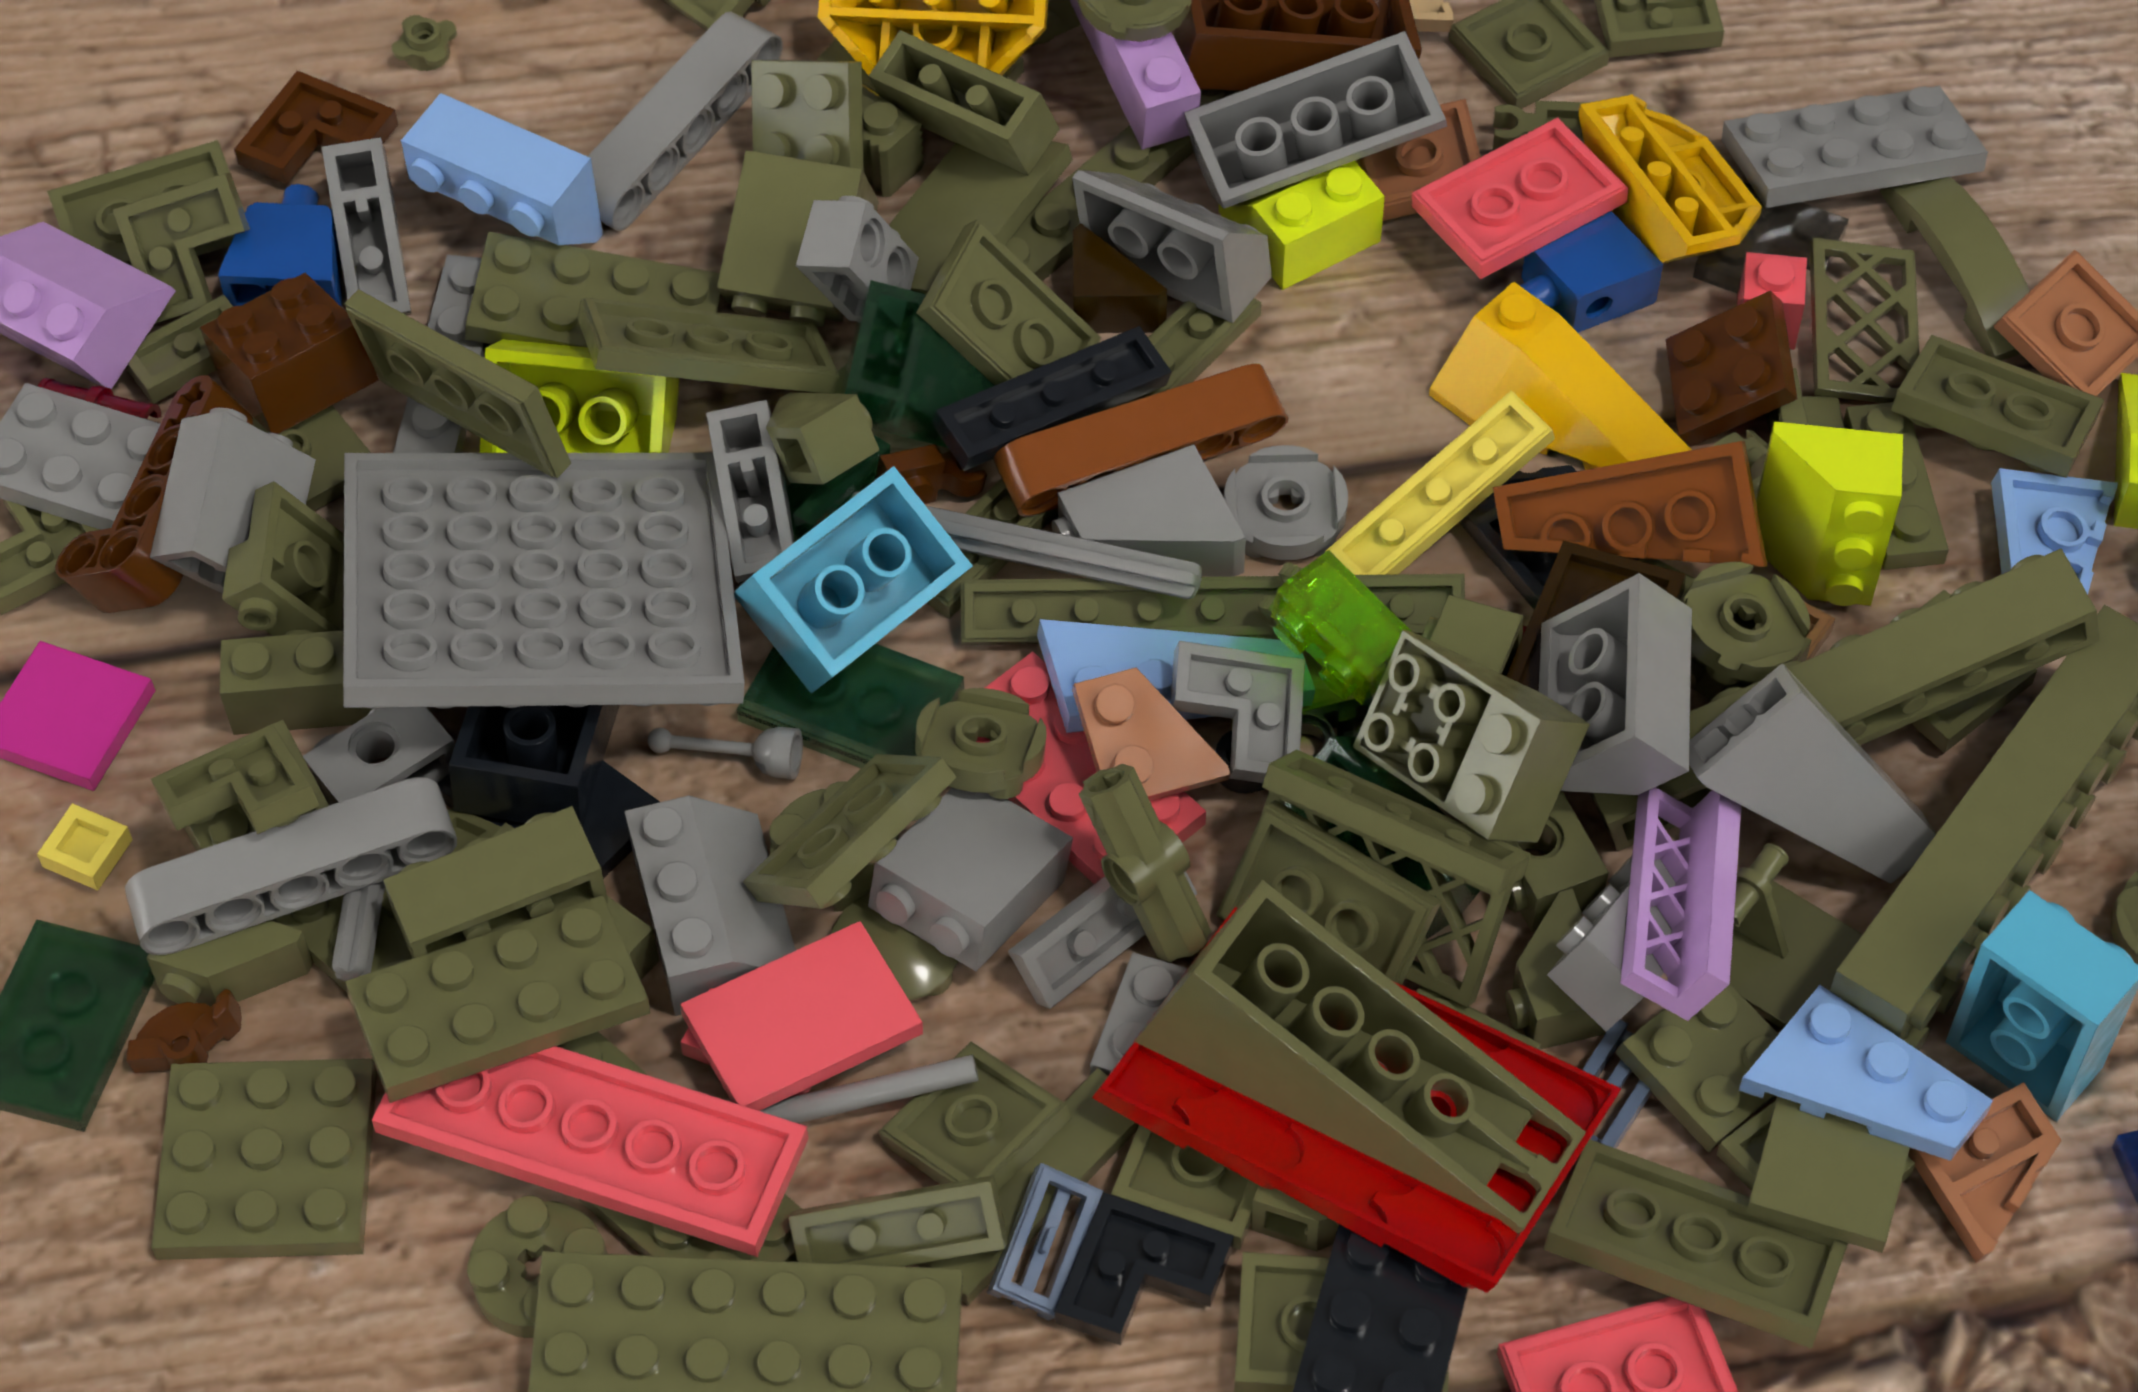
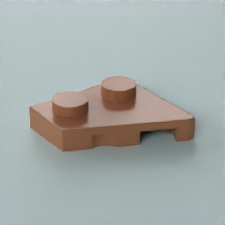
(1991, 1169)

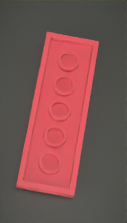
(612, 1142)

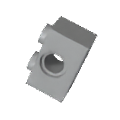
(404, 735)

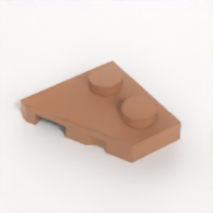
(1138, 727)

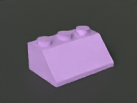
(75, 302)

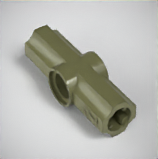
(1145, 862)

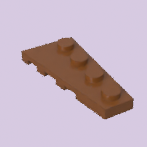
(1658, 507)

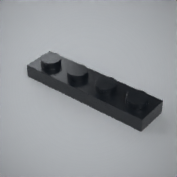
(1051, 396)

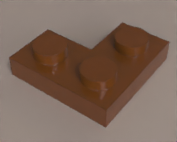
(309, 115)

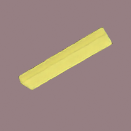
(1444, 490)

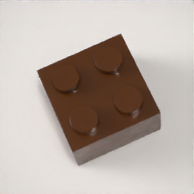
(288, 353)

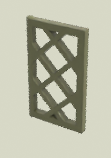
(1825, 342)

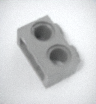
(848, 248)

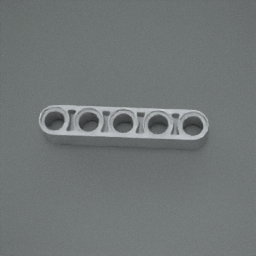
(678, 117)
(289, 866)

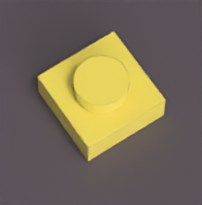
(84, 846)

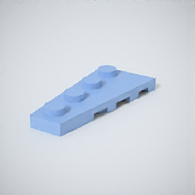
(1089, 651)

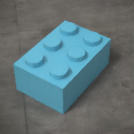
(852, 579)
(2044, 1003)

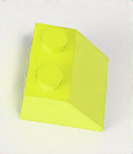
(1315, 221)

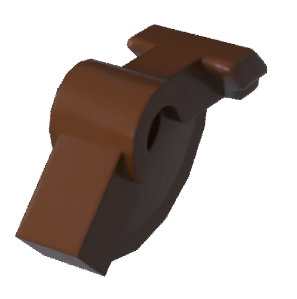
(184, 1034)

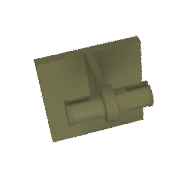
(1782, 941)

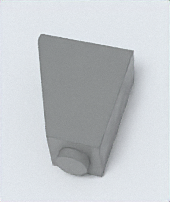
(1160, 509)

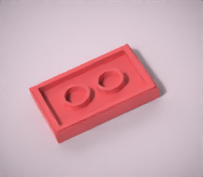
(1519, 197)
(801, 1018)
(1635, 1349)

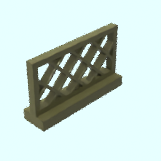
(1414, 833)

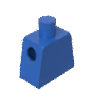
(281, 245)
(1594, 273)

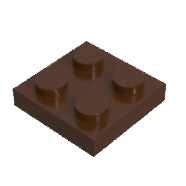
(1731, 369)

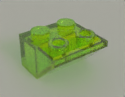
(1338, 625)

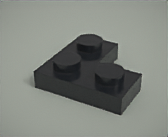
(1133, 1249)

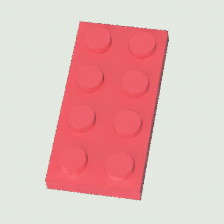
(1066, 765)

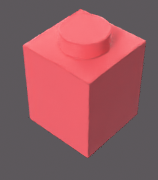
(1783, 277)

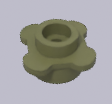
(424, 42)

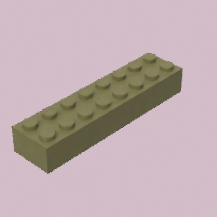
(1998, 837)

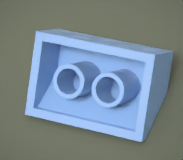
(504, 172)

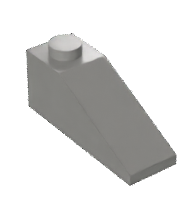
(366, 221)
(750, 486)

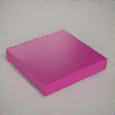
(70, 714)

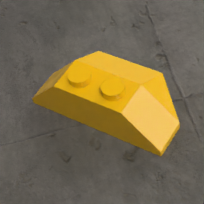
(977, 30)
(1678, 183)

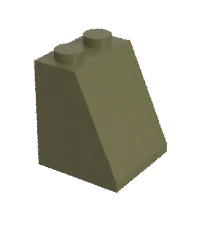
(768, 233)

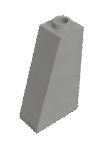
(1806, 773)

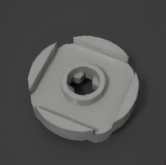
(1287, 533)

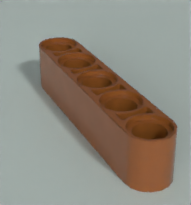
(1209, 413)

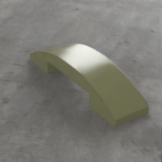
(1967, 250)

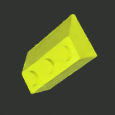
(589, 405)
(1830, 508)

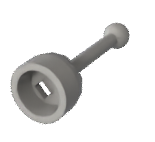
(775, 750)

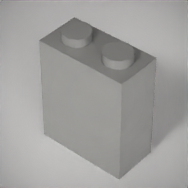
(213, 489)
(970, 874)

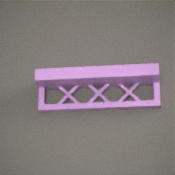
(1696, 908)

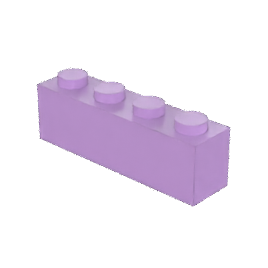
(1148, 82)

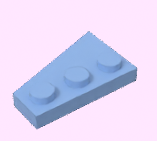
(2050, 513)
(1862, 1072)

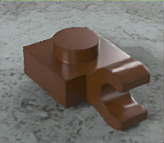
(930, 471)

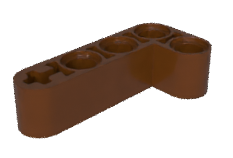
(115, 563)

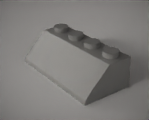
(1313, 120)

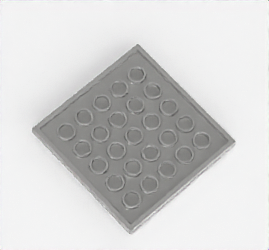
(534, 587)

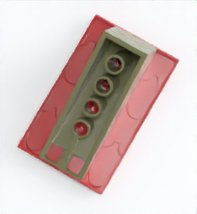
(1357, 1094)

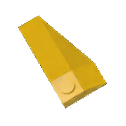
(1558, 375)

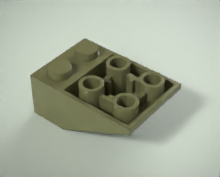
(1470, 739)

